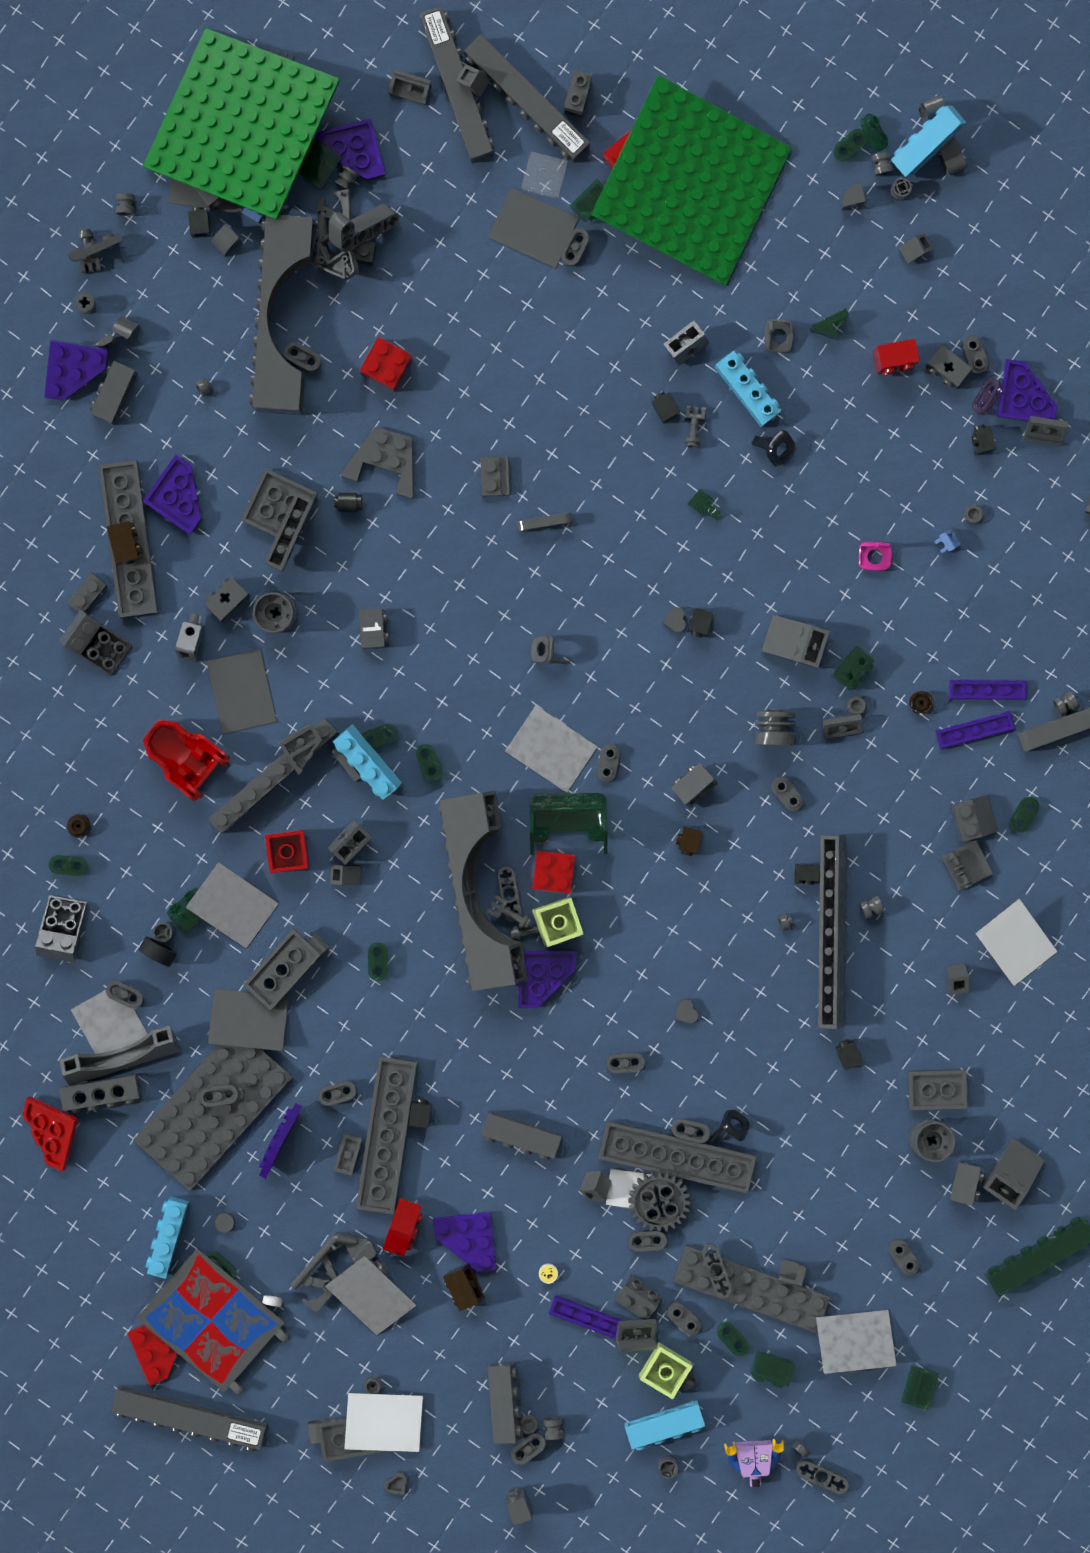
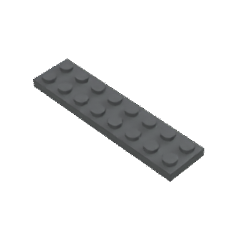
(125, 503)
(386, 1135)
(681, 1157)
(753, 1289)

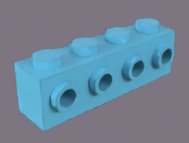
(928, 140)
(747, 388)
(367, 762)
(168, 1236)
(664, 1424)

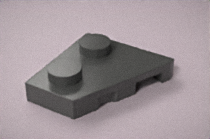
(300, 746)

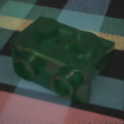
(585, 202)
(181, 916)

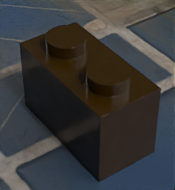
(124, 542)
(463, 1287)

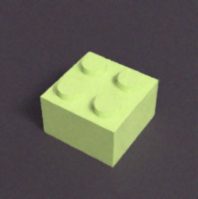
(557, 922)
(665, 1370)

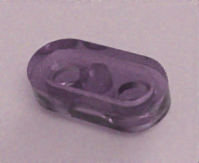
(987, 396)

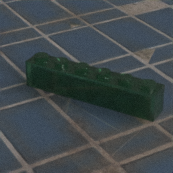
(1040, 1256)

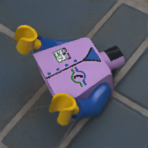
(754, 1458)

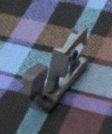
(345, 263)
(357, 1248)

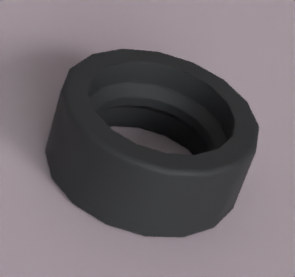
(157, 951)

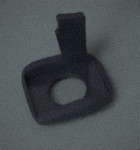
(771, 446)
(726, 1125)

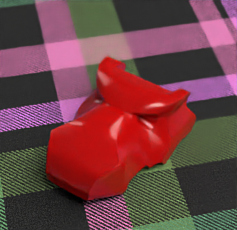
(183, 756)

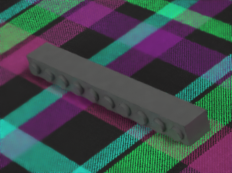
(832, 931)

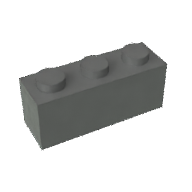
(113, 392)

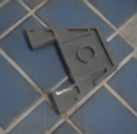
(386, 451)

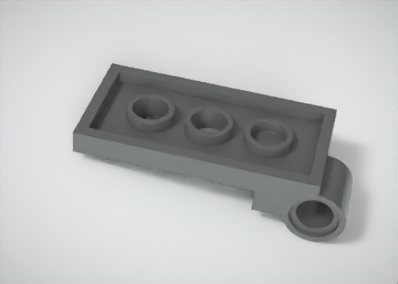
(297, 956)
(331, 1436)

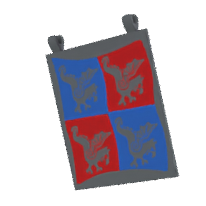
(211, 1321)

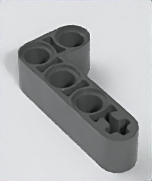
(950, 153)
(352, 233)

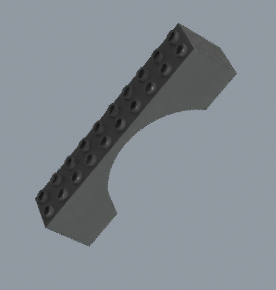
(285, 250)
(490, 955)

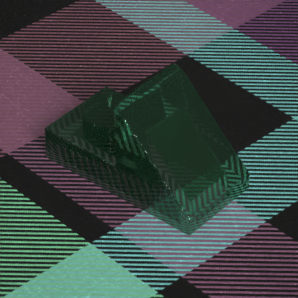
(826, 326)

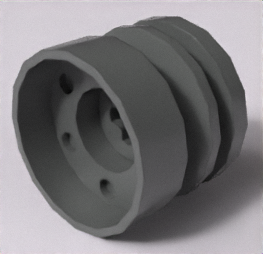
(265, 617)
(775, 728)
(942, 1144)

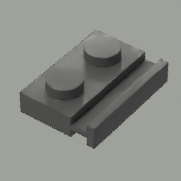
(1046, 430)
(495, 476)

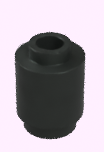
(348, 502)

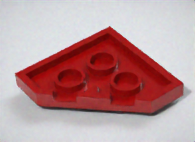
(51, 1131)
(153, 1354)

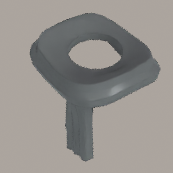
(775, 324)
(548, 656)

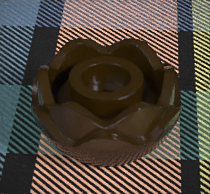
(924, 708)
(84, 823)

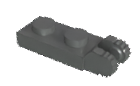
(93, 247)

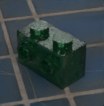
(852, 668)
(772, 1368)

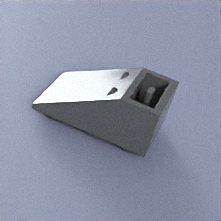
(795, 641)
(95, 642)
(61, 929)
(1013, 1174)

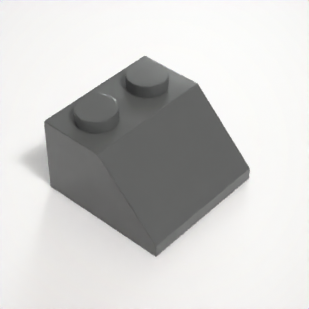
(973, 818)

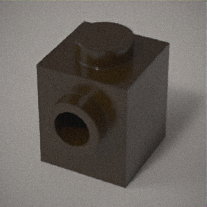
(689, 841)

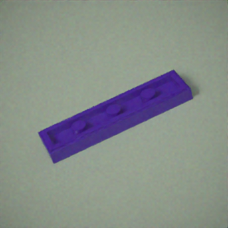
(988, 689)
(975, 730)
(584, 1316)

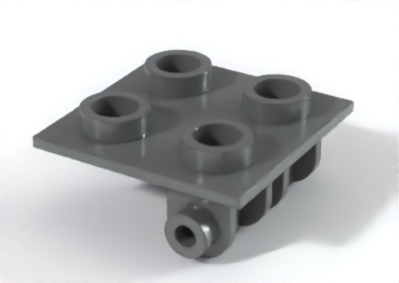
(967, 865)

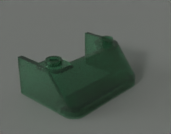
(568, 814)

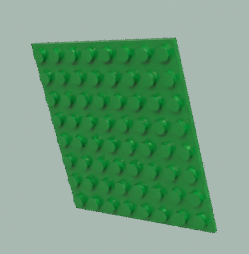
(241, 123)
(691, 180)

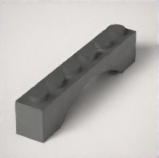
(90, 1066)

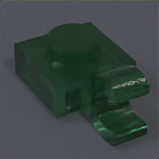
(703, 504)

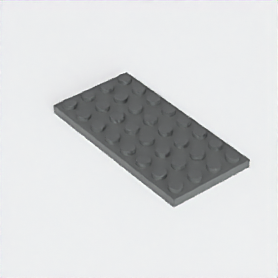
(191, 1136)

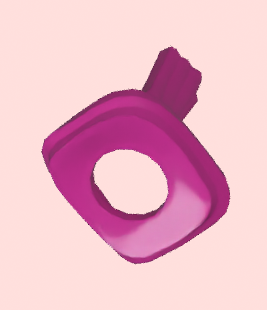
(884, 548)

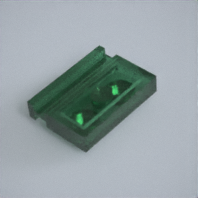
(919, 1387)

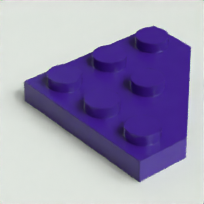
(357, 146)
(72, 367)
(1023, 394)
(176, 495)
(545, 974)
(278, 1140)
(468, 1238)

